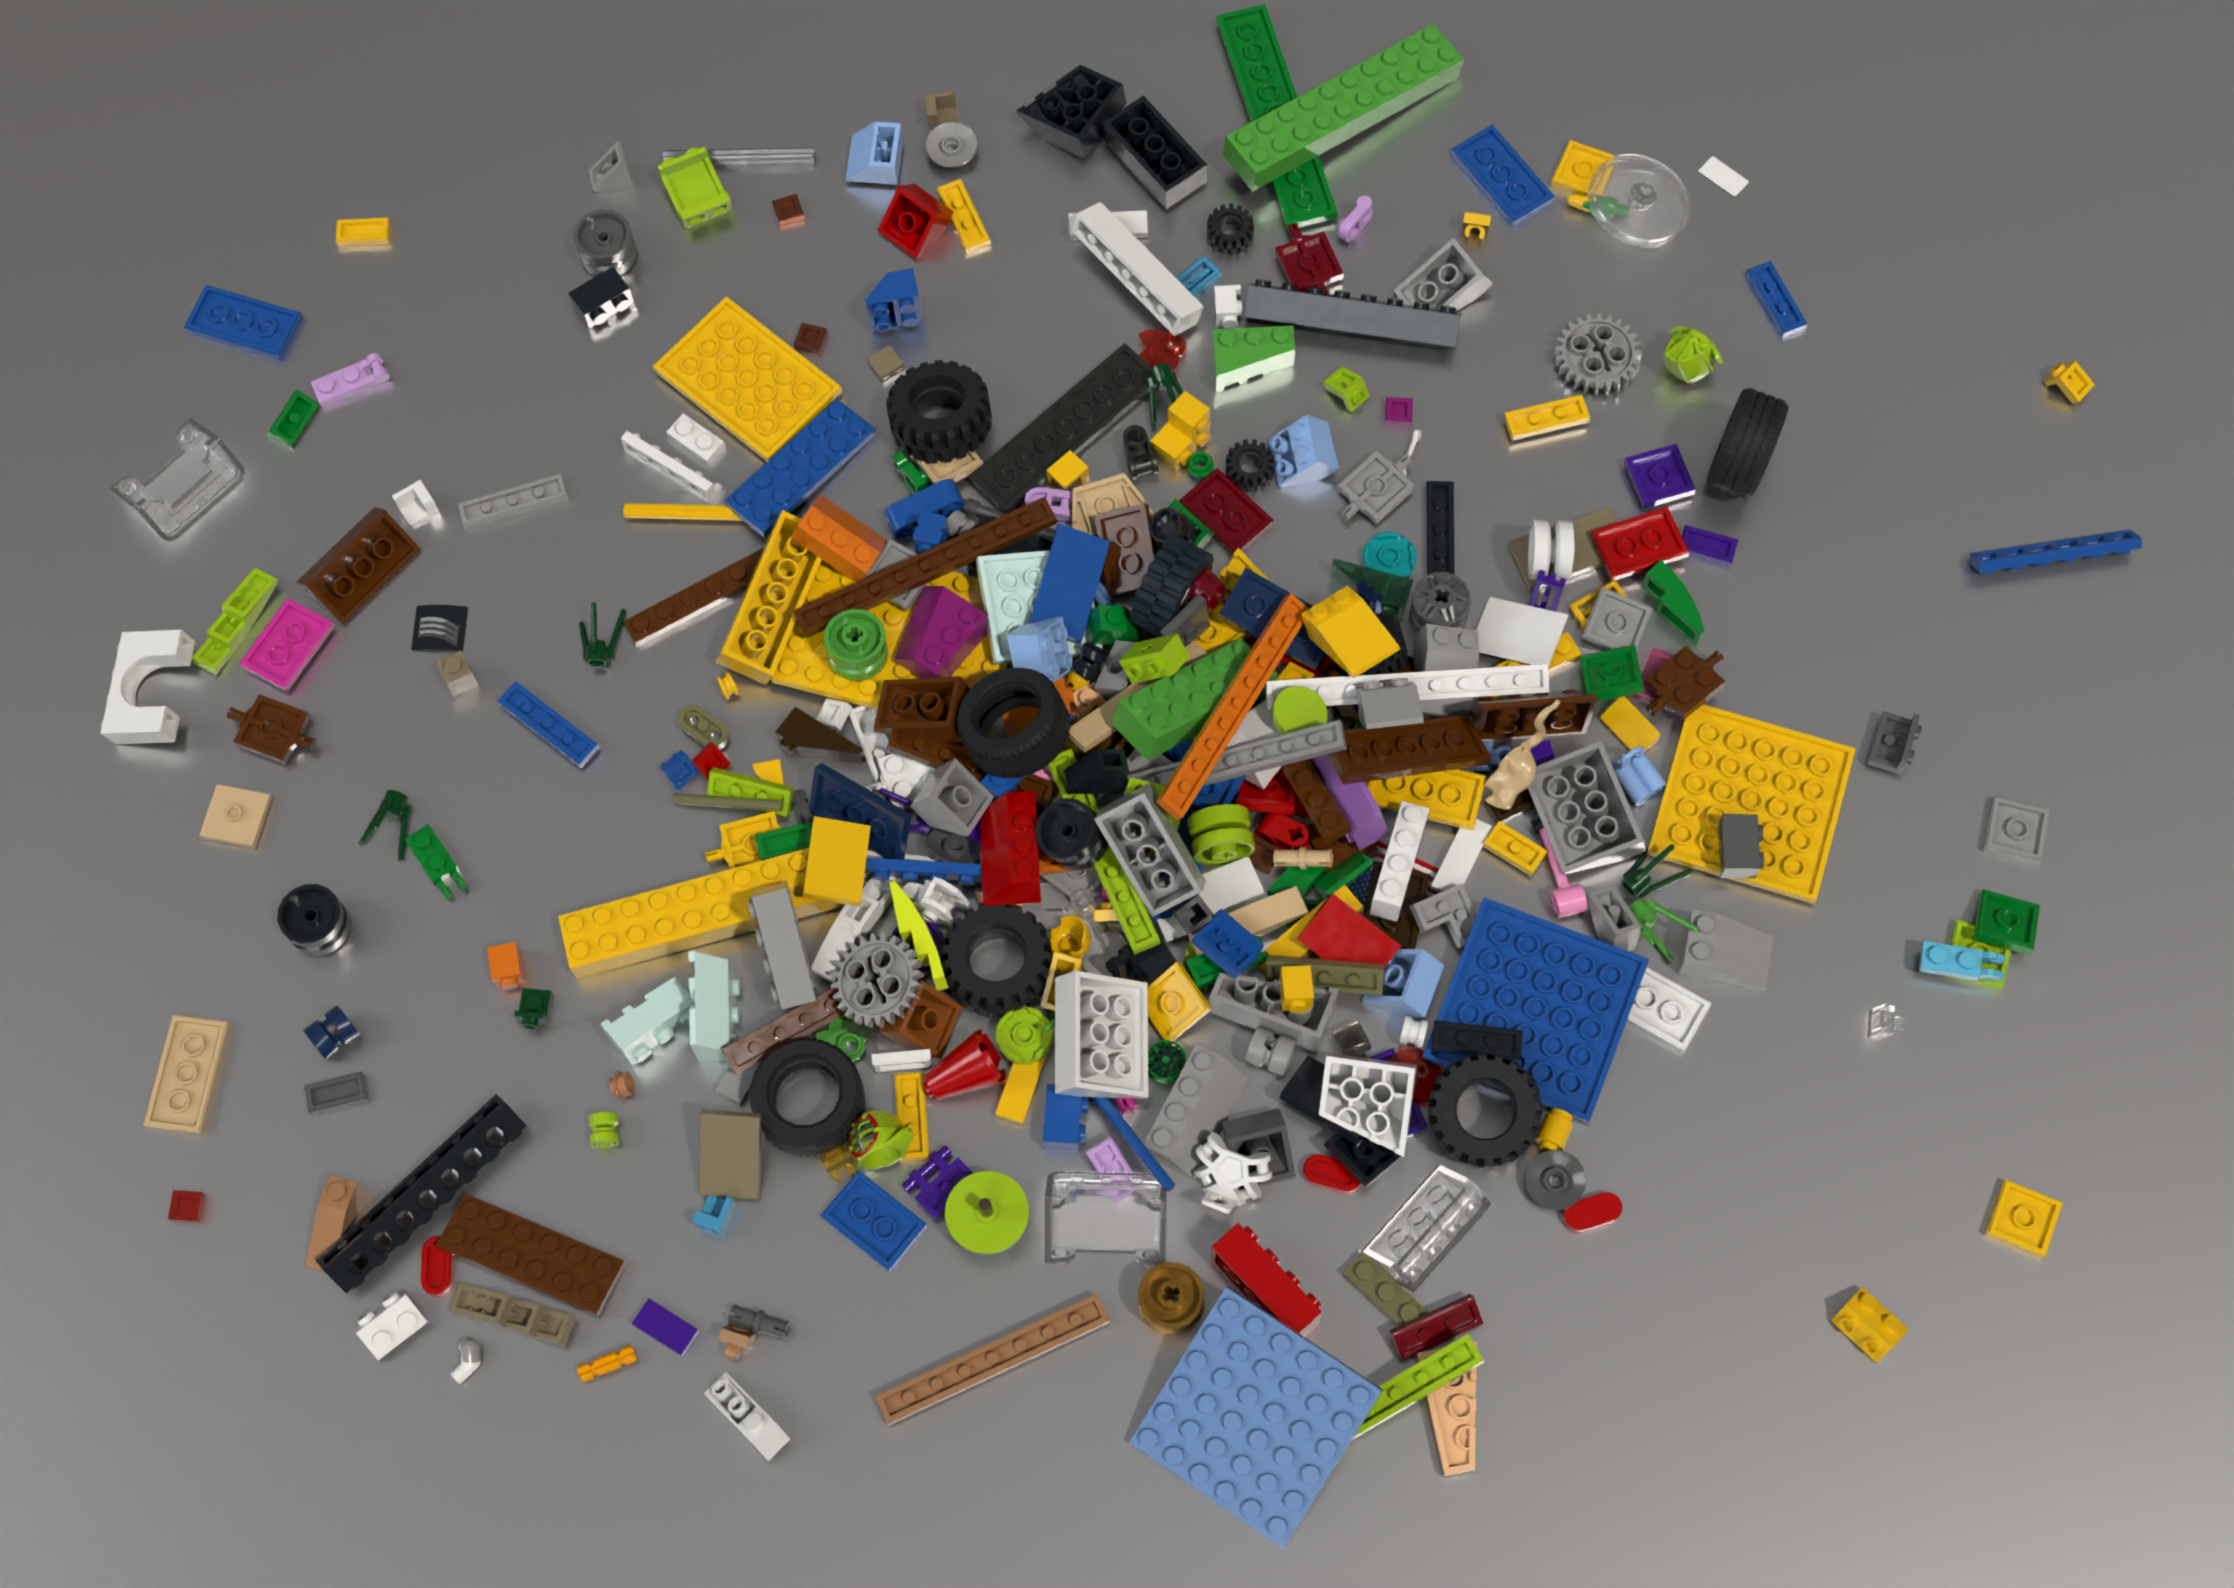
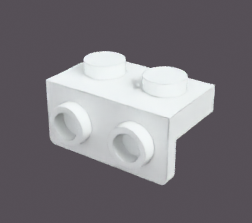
(389, 1323)

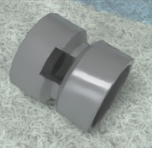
(1270, 1051)

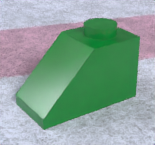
(1111, 624)

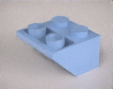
(876, 154)
(1303, 452)
(1042, 648)

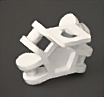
(1229, 1173)

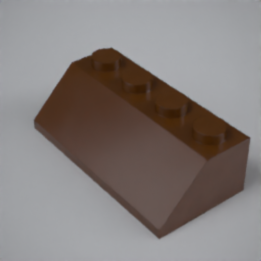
(359, 565)

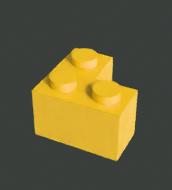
(1184, 432)

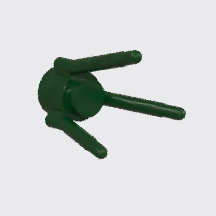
(1163, 379)
(596, 652)
(391, 807)
(1637, 880)

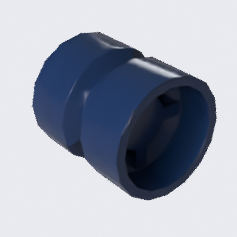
(322, 1037)

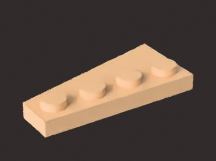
(1453, 1420)

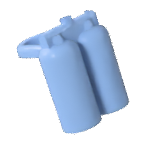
(1638, 775)

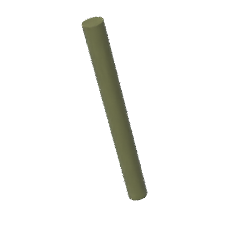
(727, 802)

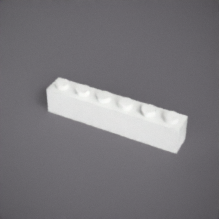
(1137, 268)

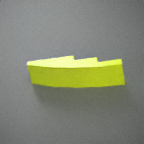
(914, 930)

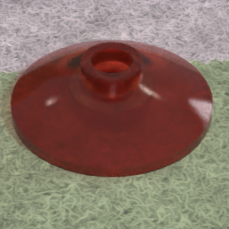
(1430, 1072)

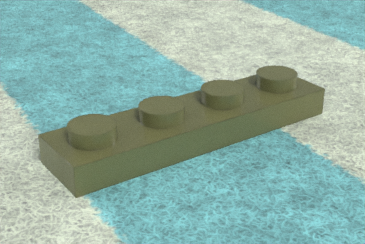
(1345, 975)

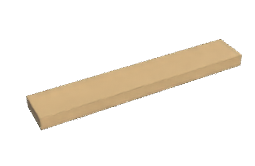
(1097, 724)

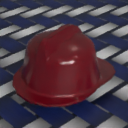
(1210, 588)

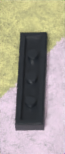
(1440, 527)

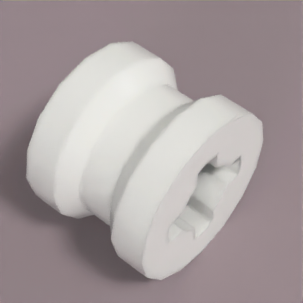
(1413, 1032)

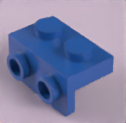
(1228, 944)

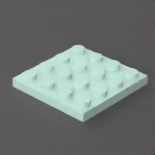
(1008, 596)

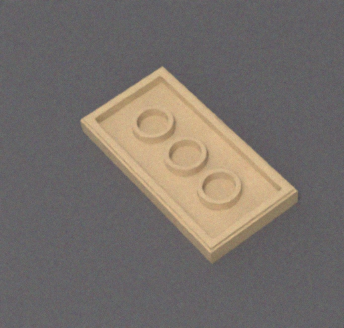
(187, 1075)

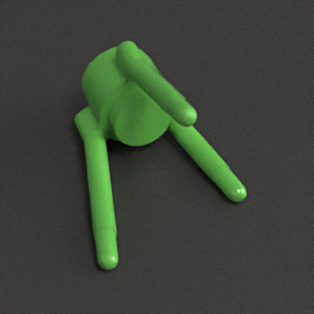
(1646, 916)

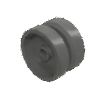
(605, 242)

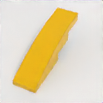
(1290, 946)

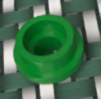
(1200, 458)

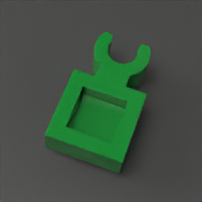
(914, 478)

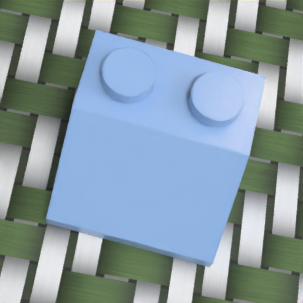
(1408, 983)

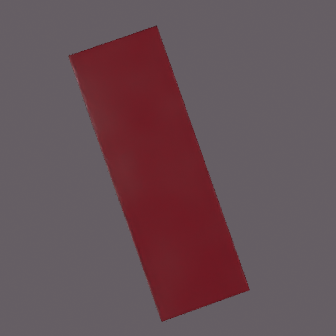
(1436, 1326)

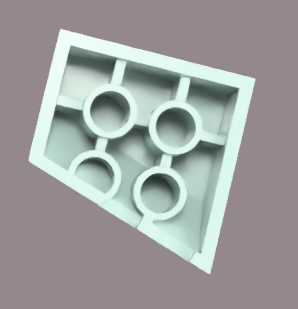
(714, 1011)

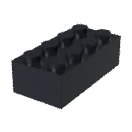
(1155, 152)

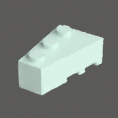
(650, 1022)

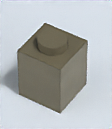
(457, 673)

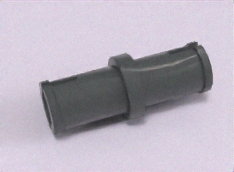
(759, 1322)

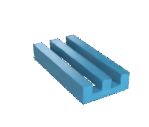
(1206, 283)

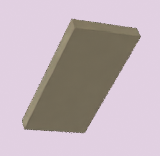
(1585, 555)

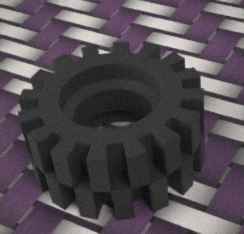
(1230, 216)
(1250, 451)

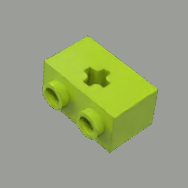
(1154, 658)

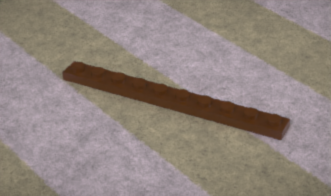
(928, 565)

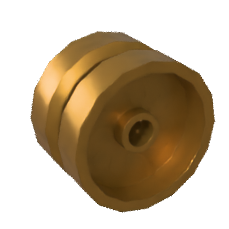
(1167, 1281)

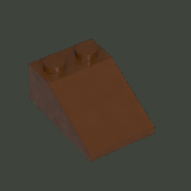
(921, 708)

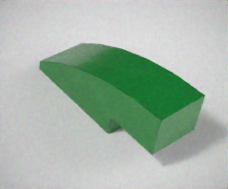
(1674, 601)

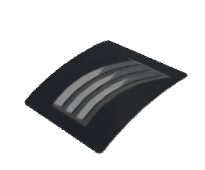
(439, 627)

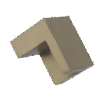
(941, 108)

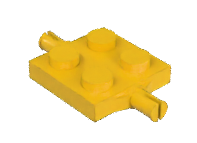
(739, 840)

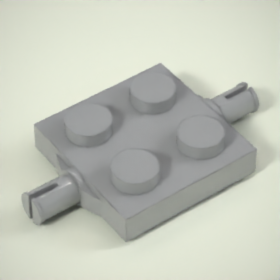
(1376, 487)

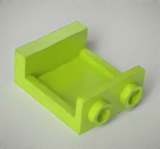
(694, 187)

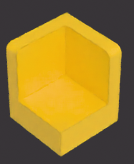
(1067, 471)

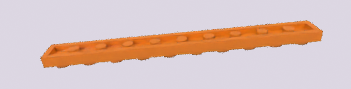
(1232, 707)

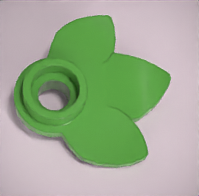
(842, 1038)

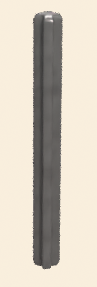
(753, 156)

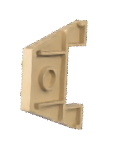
(1103, 497)

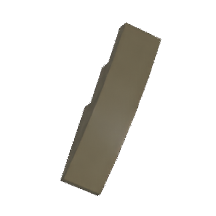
(512, 1314)

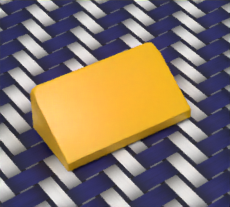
(1629, 725)

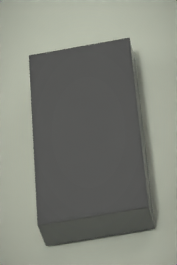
(336, 1093)

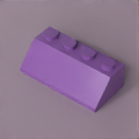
(1354, 803)

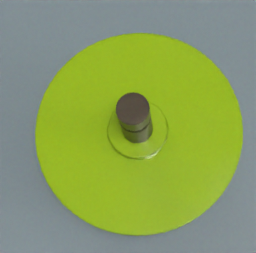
(987, 1212)

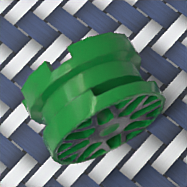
(1165, 1062)

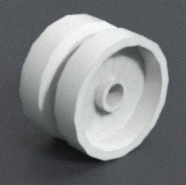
(1551, 550)

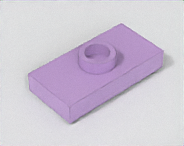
(1107, 1157)

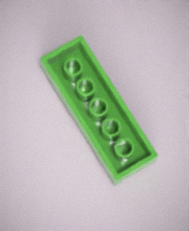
(1180, 703)

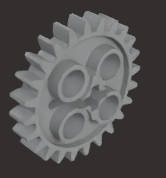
(1597, 353)
(900, 969)

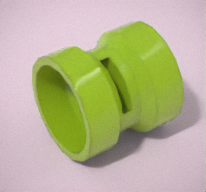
(603, 1130)

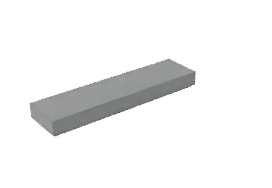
(513, 502)

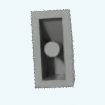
(1613, 919)

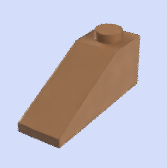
(334, 1216)

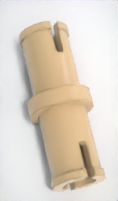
(1303, 858)

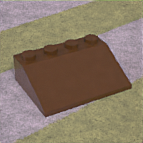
(1515, 714)

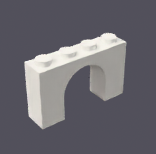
(137, 657)

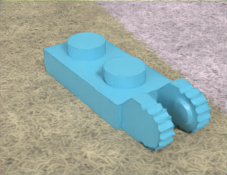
(1959, 962)

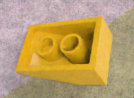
(1349, 632)

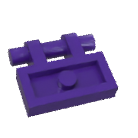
(935, 1194)

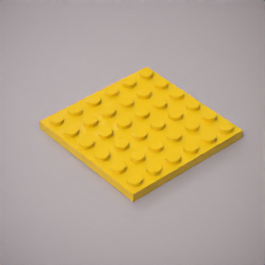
(1756, 769)

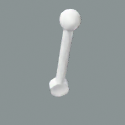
(1416, 437)

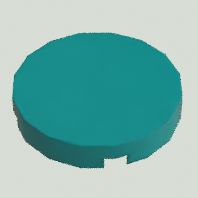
(1390, 554)

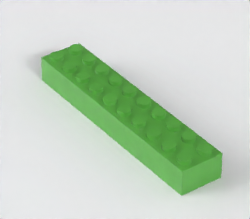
(1342, 107)

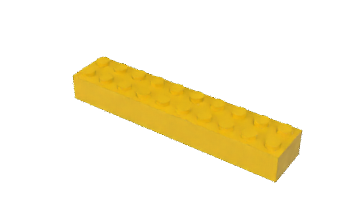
(679, 915)

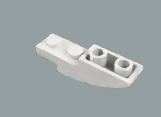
(850, 926)

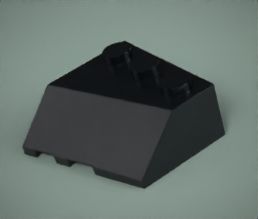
(1074, 110)

